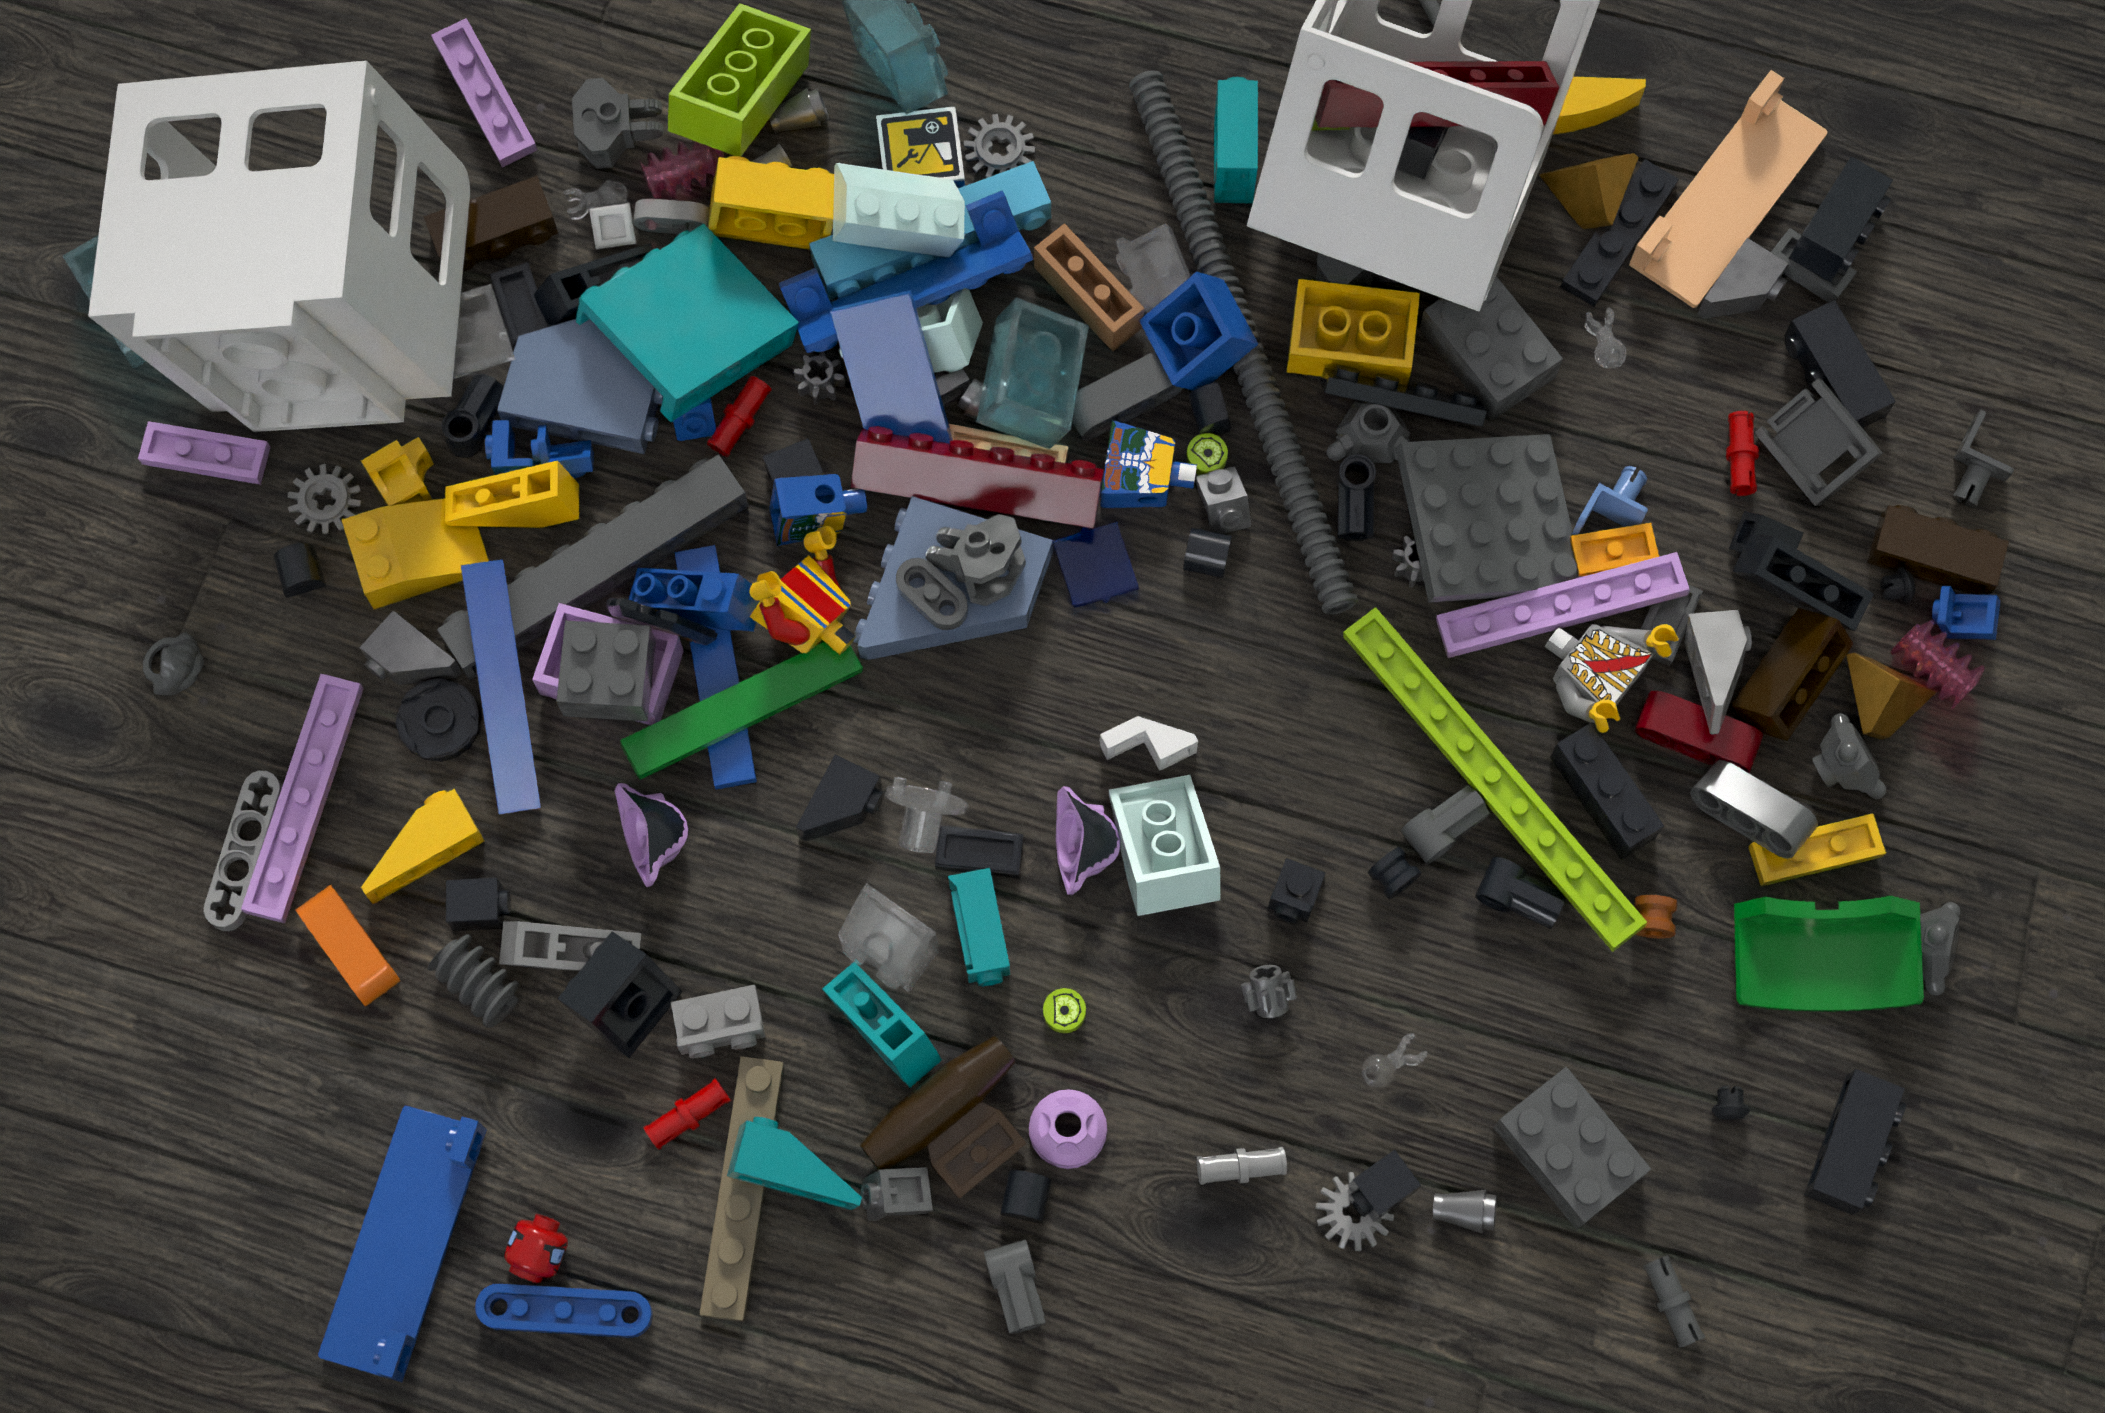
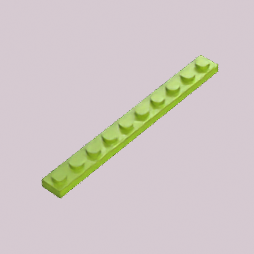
(1495, 780)

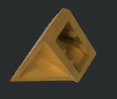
(1592, 189)
(1884, 696)

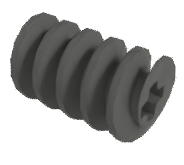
(475, 981)

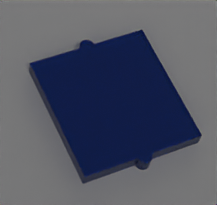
(1095, 565)

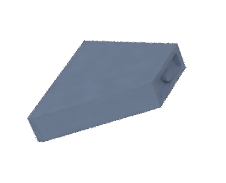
(579, 389)
(899, 628)

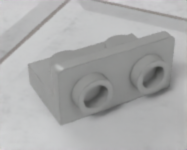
(718, 1021)

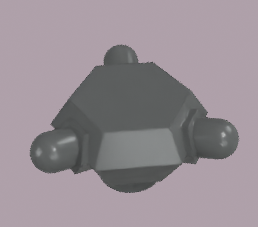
(1369, 431)
(1848, 760)
(1939, 945)

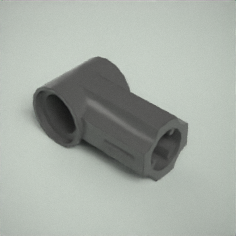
(1437, 829)
(1013, 1277)

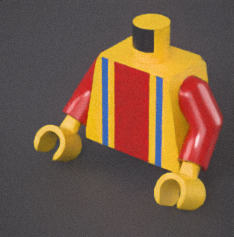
(806, 601)

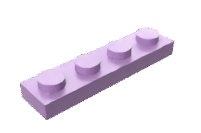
(484, 92)

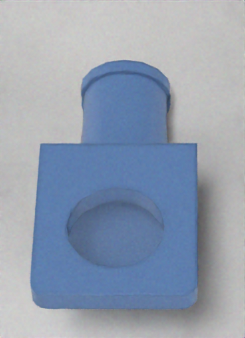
(1618, 503)

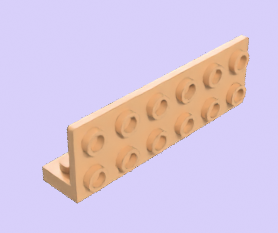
(1728, 195)

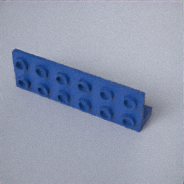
(997, 252)
(402, 1243)

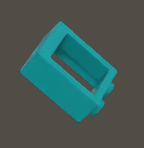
(1235, 140)

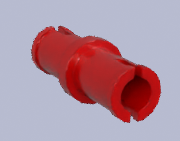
(739, 416)
(1742, 453)
(687, 1114)

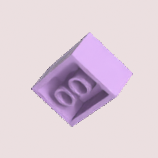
(666, 659)

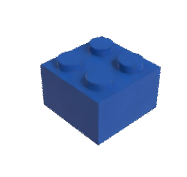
(1198, 331)

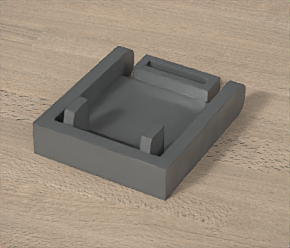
(1814, 437)

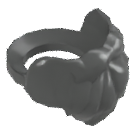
(178, 665)

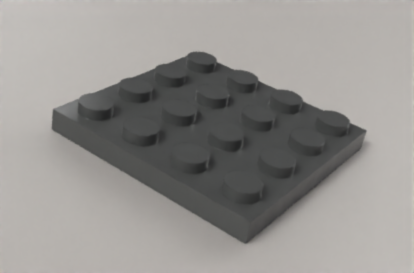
(1487, 515)

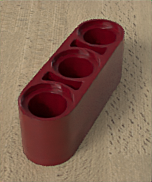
(1684, 729)

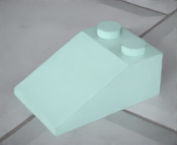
(950, 331)
(1165, 845)

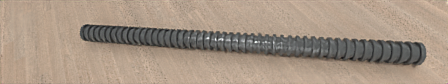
(1253, 372)

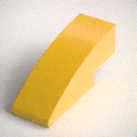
(1597, 101)

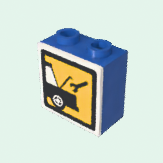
(922, 143)

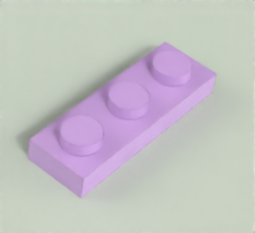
(204, 452)

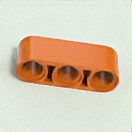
(348, 945)

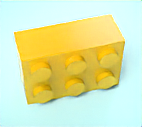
(771, 202)
(1352, 328)

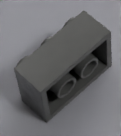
(1492, 350)
(1571, 1148)

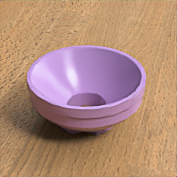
(1061, 1150)

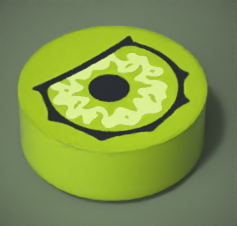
(1207, 452)
(1064, 1010)

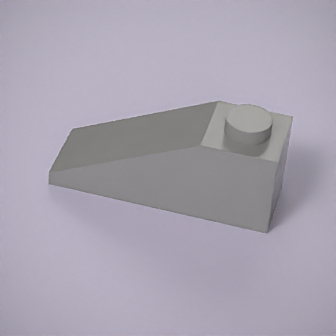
(1716, 655)
(553, 945)

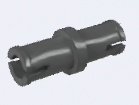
(1673, 1301)

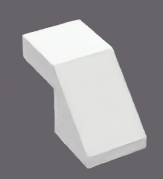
(1164, 742)

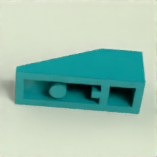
(883, 1024)
(783, 1163)

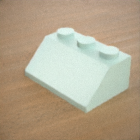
(897, 210)

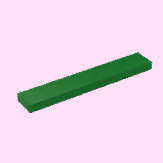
(738, 708)

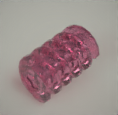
(680, 168)
(1938, 662)

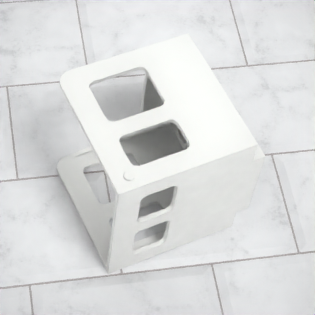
(1343, 186)
(279, 282)

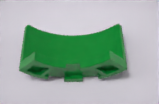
(1828, 958)

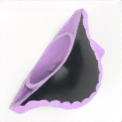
(651, 830)
(1084, 839)

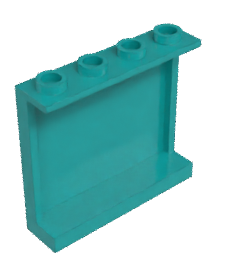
(689, 319)

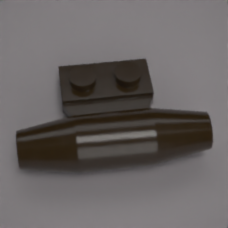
(950, 1119)

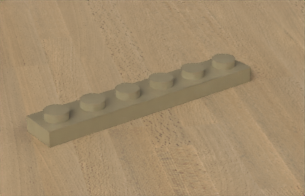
(739, 1201)

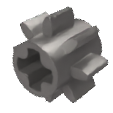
(823, 368)
(1409, 570)
(1269, 991)

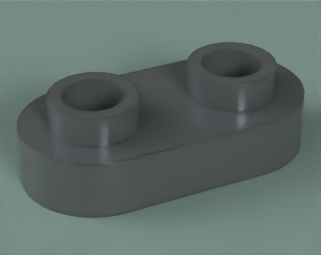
(933, 594)

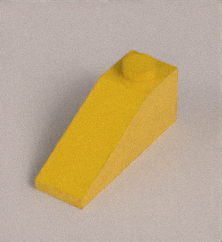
(517, 498)
(427, 841)

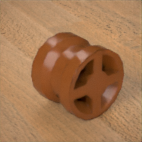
(1658, 913)

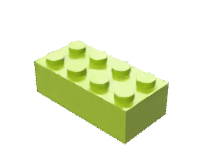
(739, 80)

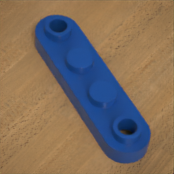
(563, 1310)

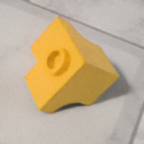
(400, 472)

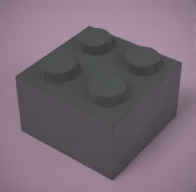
(606, 670)

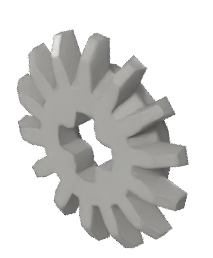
(1002, 132)
(318, 485)
(1343, 1224)

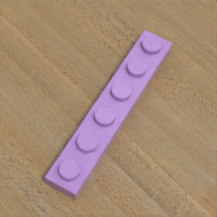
(1562, 605)
(302, 798)

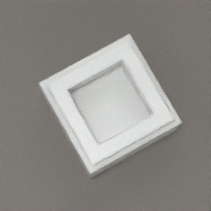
(612, 226)

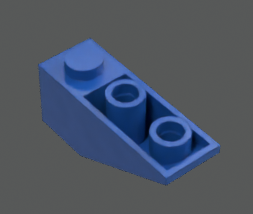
(700, 596)

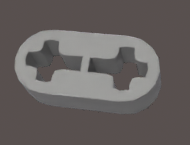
(669, 215)

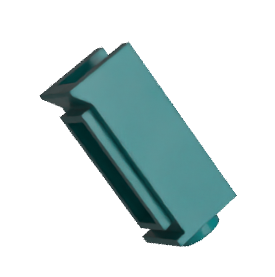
(979, 927)

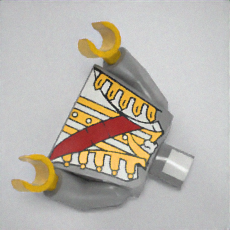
(1603, 667)

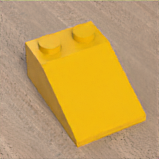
(409, 550)

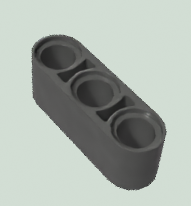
(1122, 396)
(1754, 809)

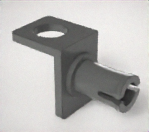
(1979, 467)

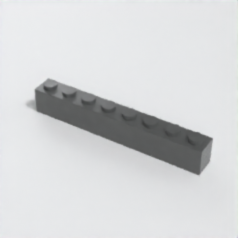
(610, 554)

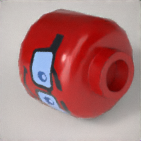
(535, 1248)

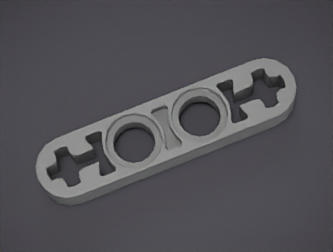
(238, 849)

